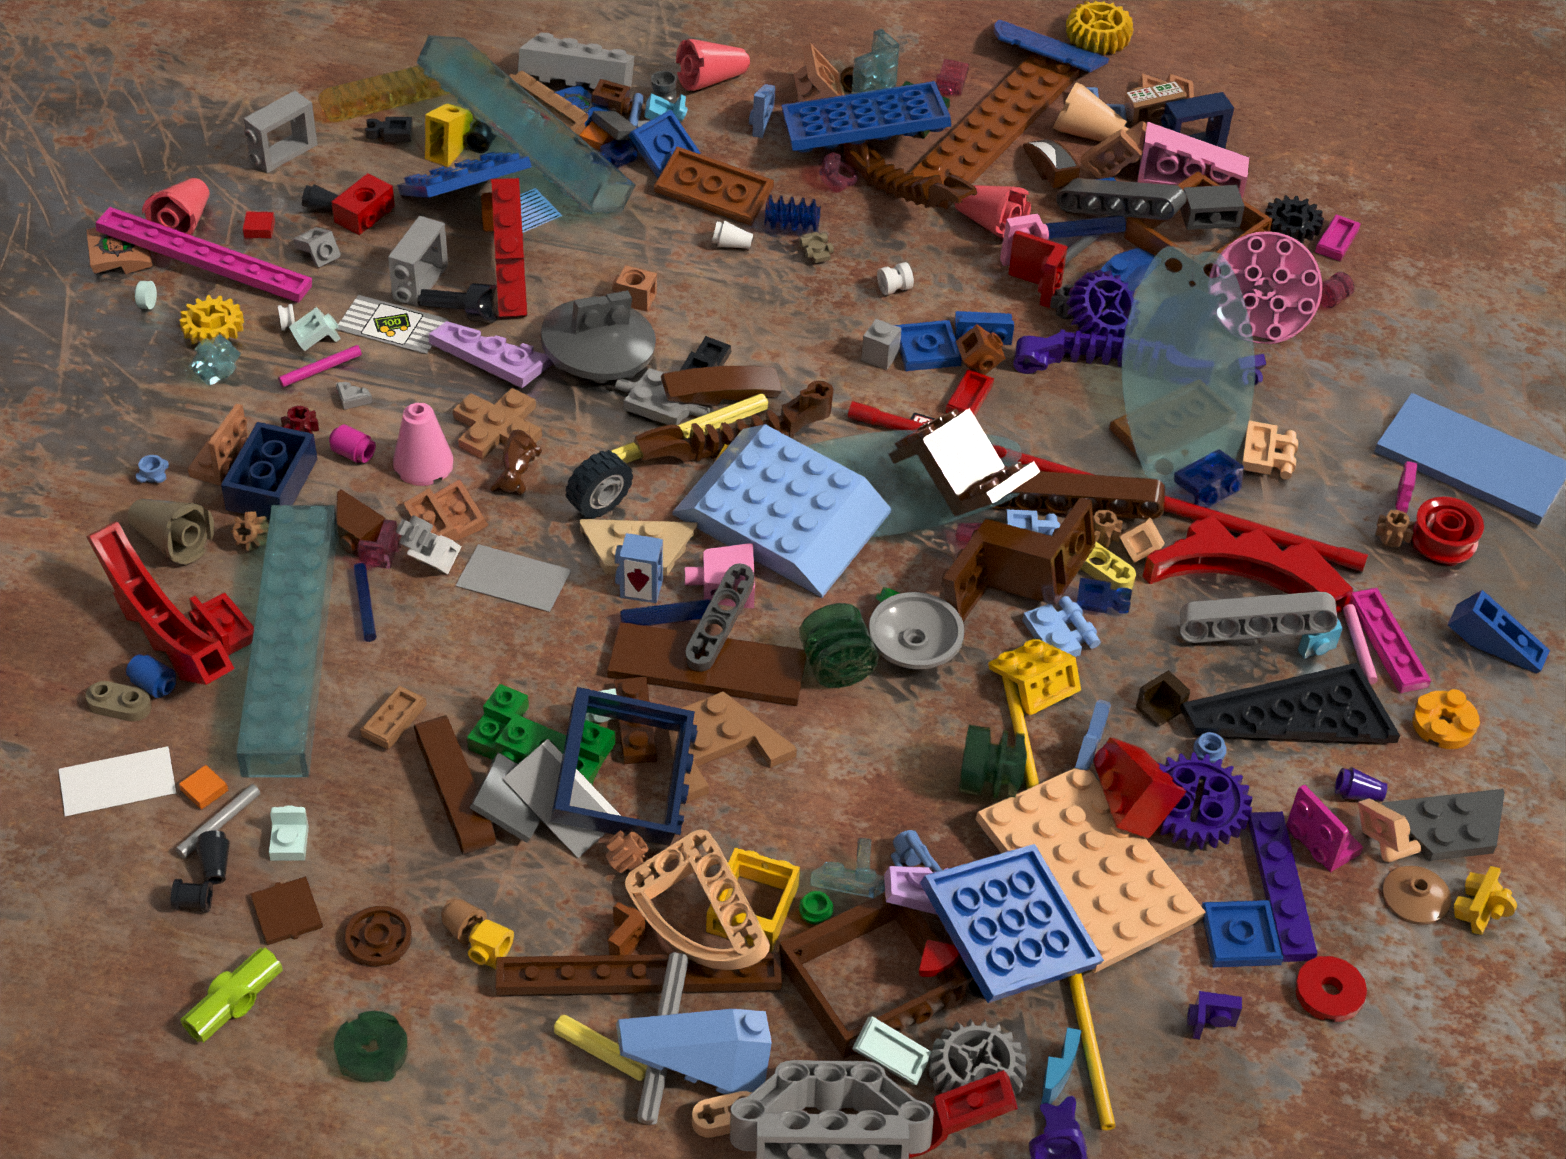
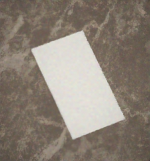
(116, 781)

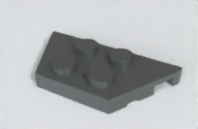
(1453, 823)

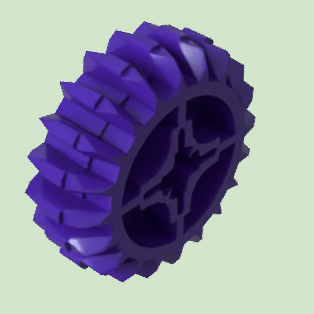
(1090, 296)

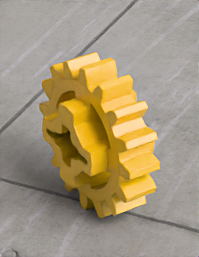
(211, 318)

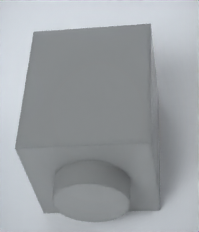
(881, 344)

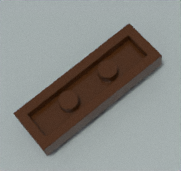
(636, 739)

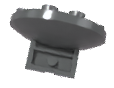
(598, 337)

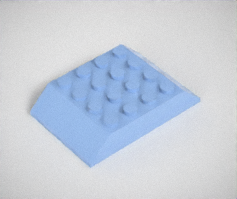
(789, 502)

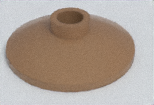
(1412, 904)

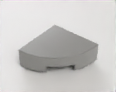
(352, 396)

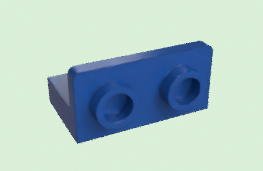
(992, 322)

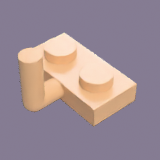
(1389, 829)

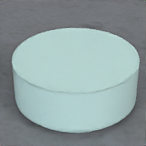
(145, 294)

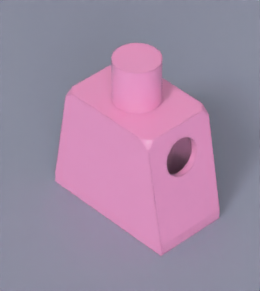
(715, 564)

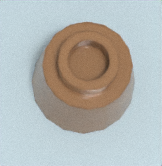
(460, 918)

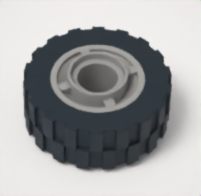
(599, 484)

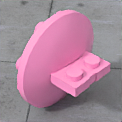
(1276, 281)

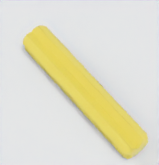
(598, 1046)

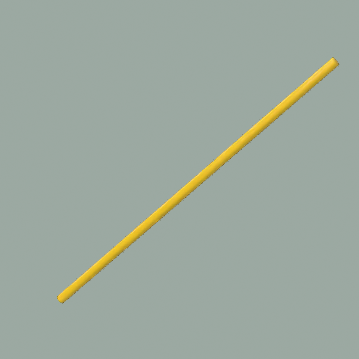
(1076, 981)

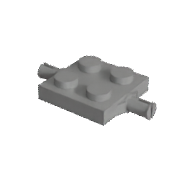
(649, 400)

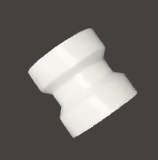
(895, 278)

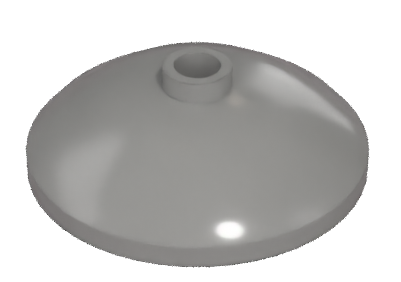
(916, 630)

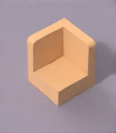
(1142, 539)

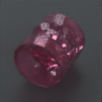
(1336, 288)

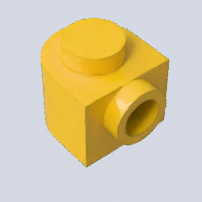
(489, 942)

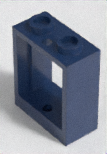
(1211, 106)

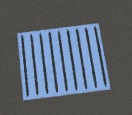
(536, 210)

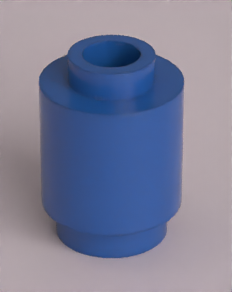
(151, 675)

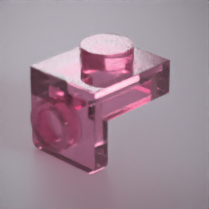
(952, 77)
(382, 552)

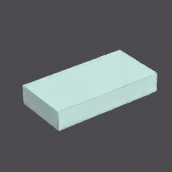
(892, 1050)

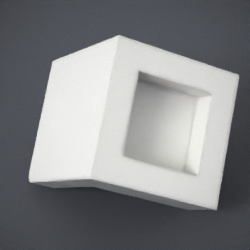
(440, 556)

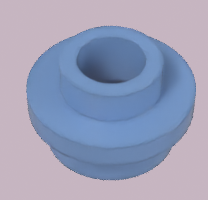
(1214, 743)

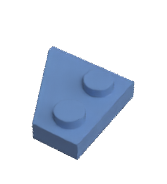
(762, 109)

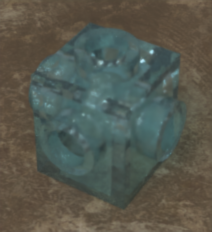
(214, 359)

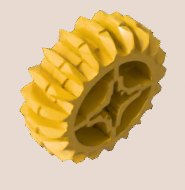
(1099, 27)

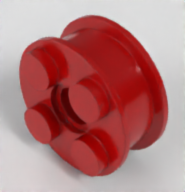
(1447, 530)

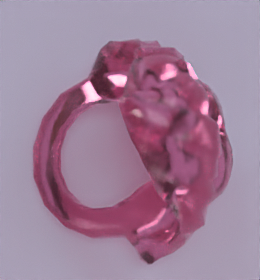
(830, 176)

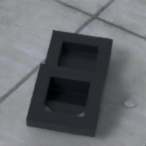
(709, 354)

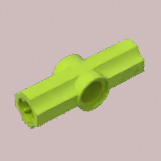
(231, 995)

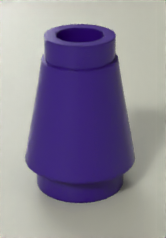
(1359, 786)

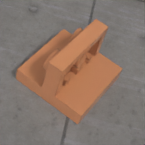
(817, 78)

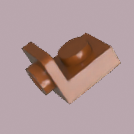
(628, 930)

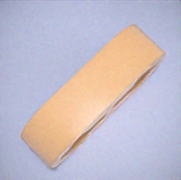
(719, 1109)

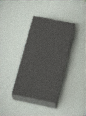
(613, 124)

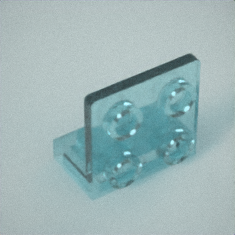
(878, 68)

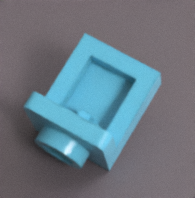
(657, 106)
(1319, 643)

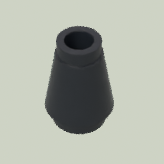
(318, 198)
(213, 855)

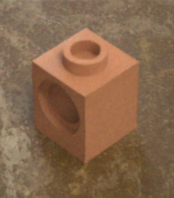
(640, 285)

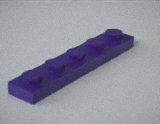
(1282, 885)

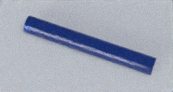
(365, 603)

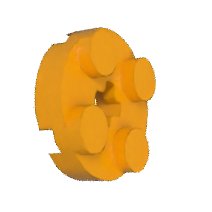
(1451, 705)

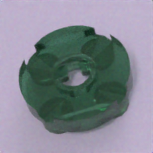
(375, 1065)

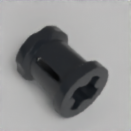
(191, 895)

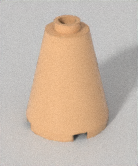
(1088, 116)

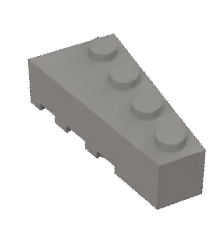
(574, 62)

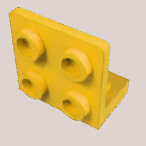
(1041, 672)

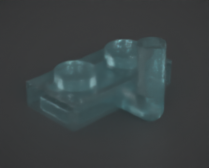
(860, 881)

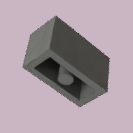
(1212, 207)

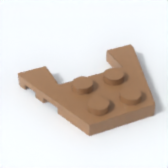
(725, 728)

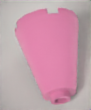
(421, 447)

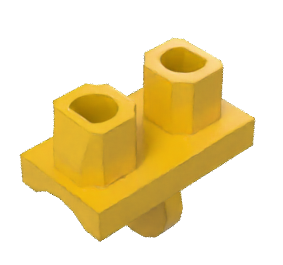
(1489, 900)

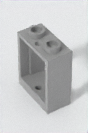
(290, 108)
(416, 261)

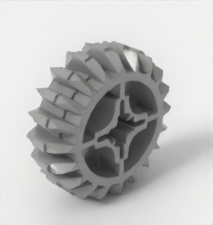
(966, 1050)

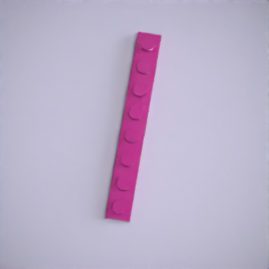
(204, 254)

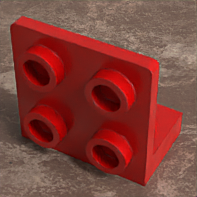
(1039, 263)

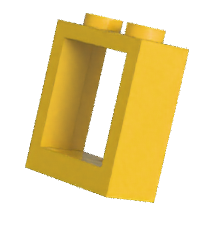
(776, 874)

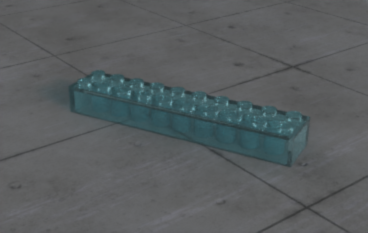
(525, 124)
(288, 643)

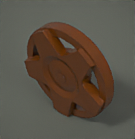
(378, 936)

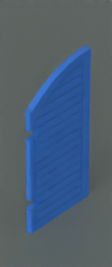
(1048, 46)

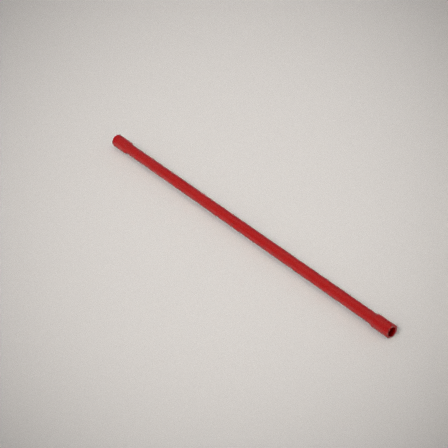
(1339, 555)

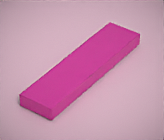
(1389, 641)

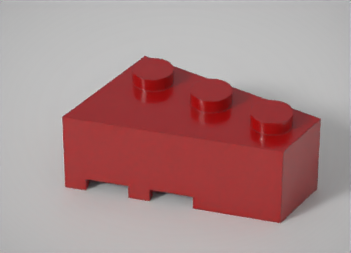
(1135, 787)

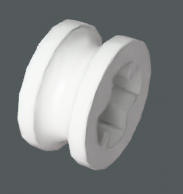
(286, 316)

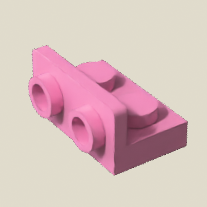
(1028, 224)

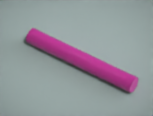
(319, 366)

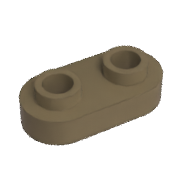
(114, 701)

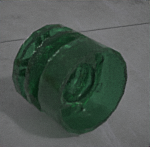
(838, 645)
(992, 762)

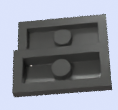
(501, 804)

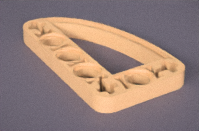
(691, 861)

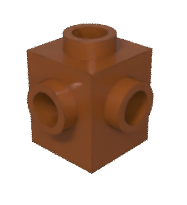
(980, 349)

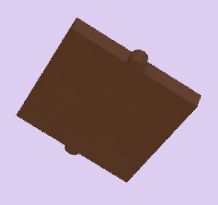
(286, 910)

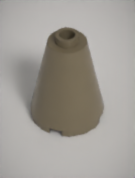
(173, 527)

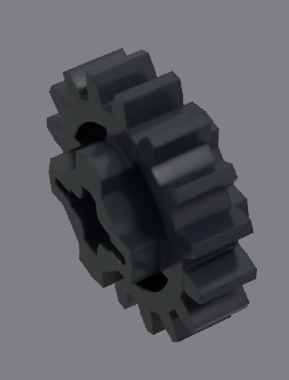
(1295, 218)

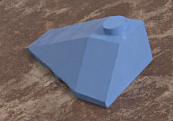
(711, 1046)

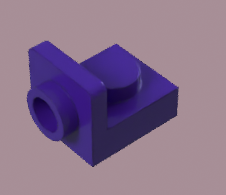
(1215, 1009)

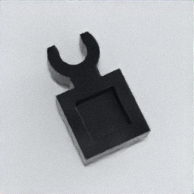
(392, 129)

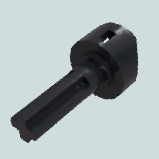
(476, 302)

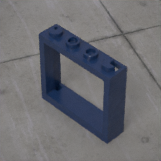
(637, 712)

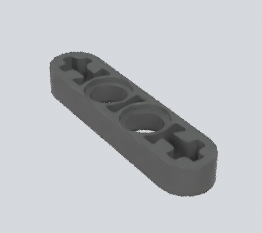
(723, 618)

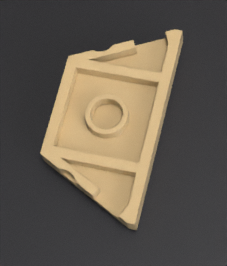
(607, 534)

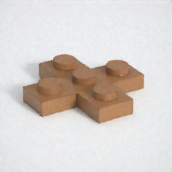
(494, 422)

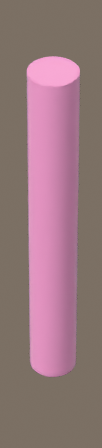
(1360, 643)

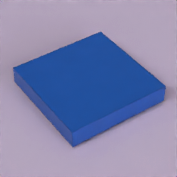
(659, 139)
(928, 346)
(1241, 934)

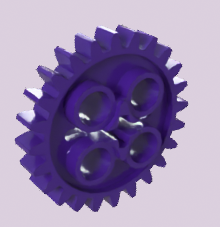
(1222, 806)

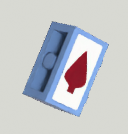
(639, 567)

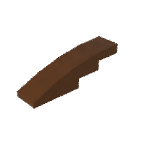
(716, 383)

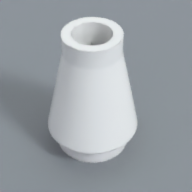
(730, 236)

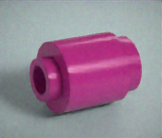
(352, 444)

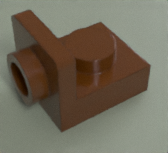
(613, 96)

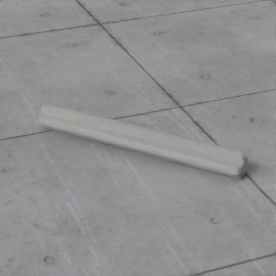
(669, 1004)

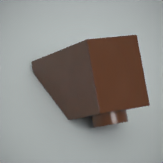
(356, 522)

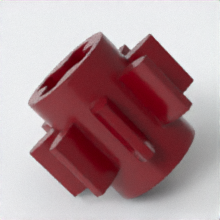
(301, 419)

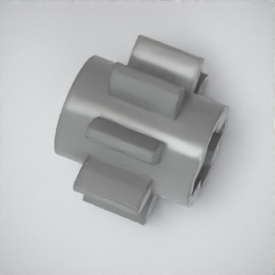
(416, 533)

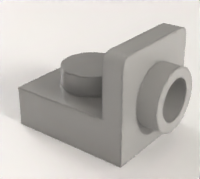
(319, 244)

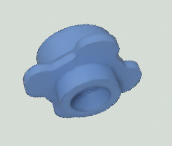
(152, 469)

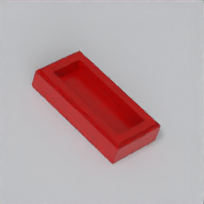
(970, 392)

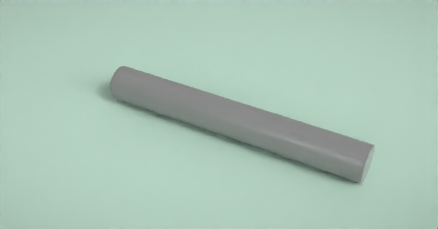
(219, 819)

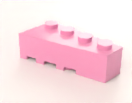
(1173, 157)

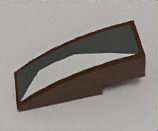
(1052, 161)

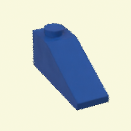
(1130, 265)
(1495, 631)

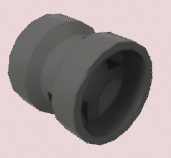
(664, 85)

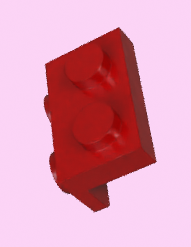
(222, 621)

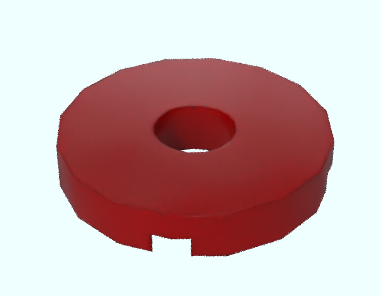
(1337, 973)

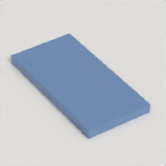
(1474, 458)

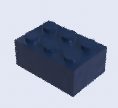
(269, 469)

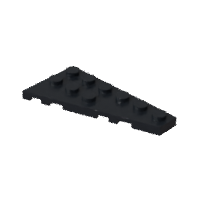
(1312, 706)

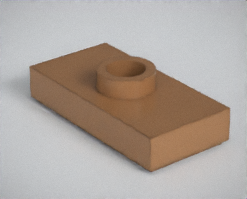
(393, 717)

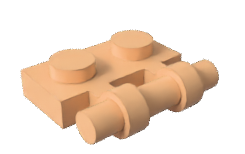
(1260, 447)

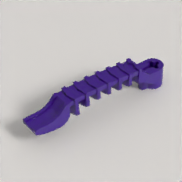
(1036, 353)

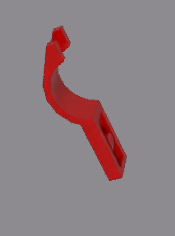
(970, 1106)

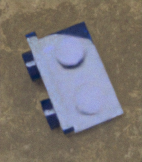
(1211, 478)

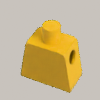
(446, 133)

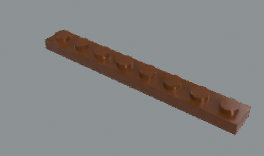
(625, 975)

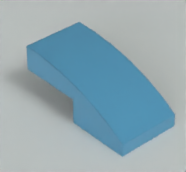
(1059, 1069)

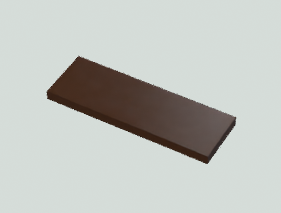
(739, 670)

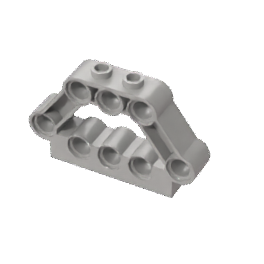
(776, 1127)

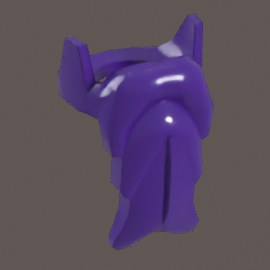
(1061, 1135)

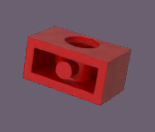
(363, 204)

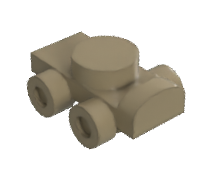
(815, 246)

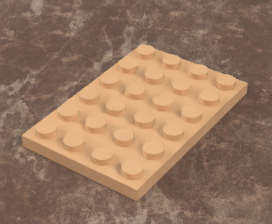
(1108, 874)

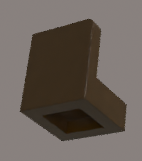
(1162, 698)

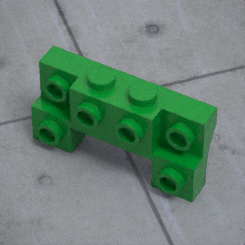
(515, 737)

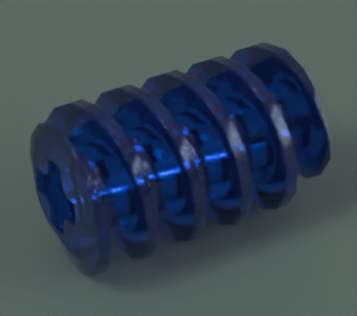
(792, 214)

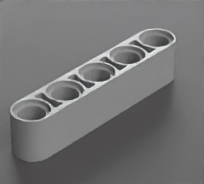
(1272, 614)

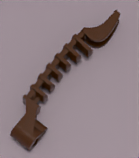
(925, 191)
(809, 406)

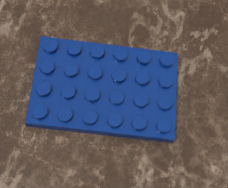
(865, 116)

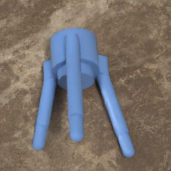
(912, 851)

